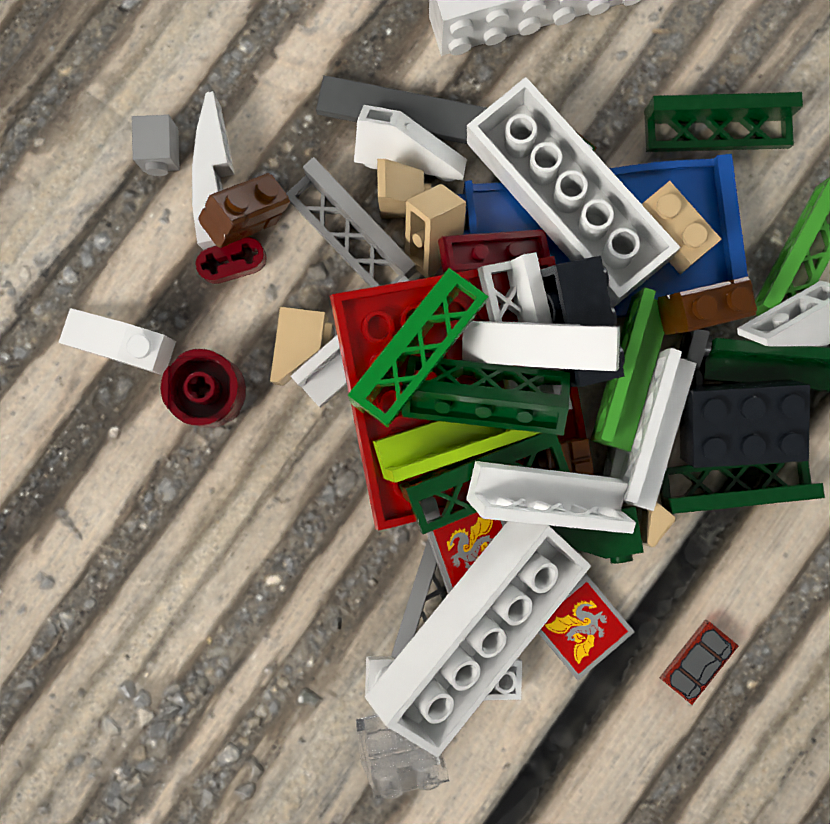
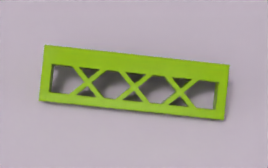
(438, 445)

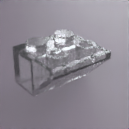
(395, 762)

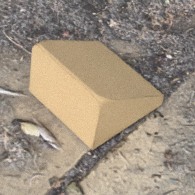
(655, 524)

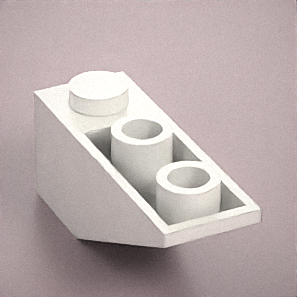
(398, 138)

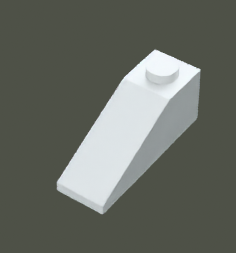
(795, 322)
(117, 341)

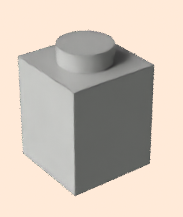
(155, 144)

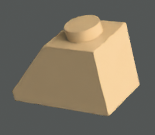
(396, 185)
(428, 218)
(297, 340)

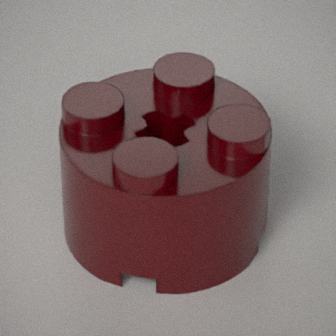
(192, 371)

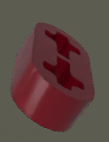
(228, 253)

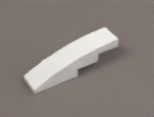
(210, 161)
(542, 345)

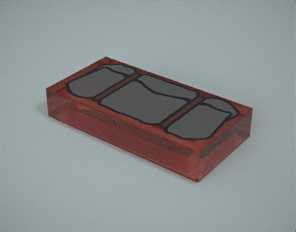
(699, 661)

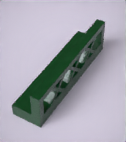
(721, 108)
(750, 361)
(485, 401)
(460, 472)
(738, 498)

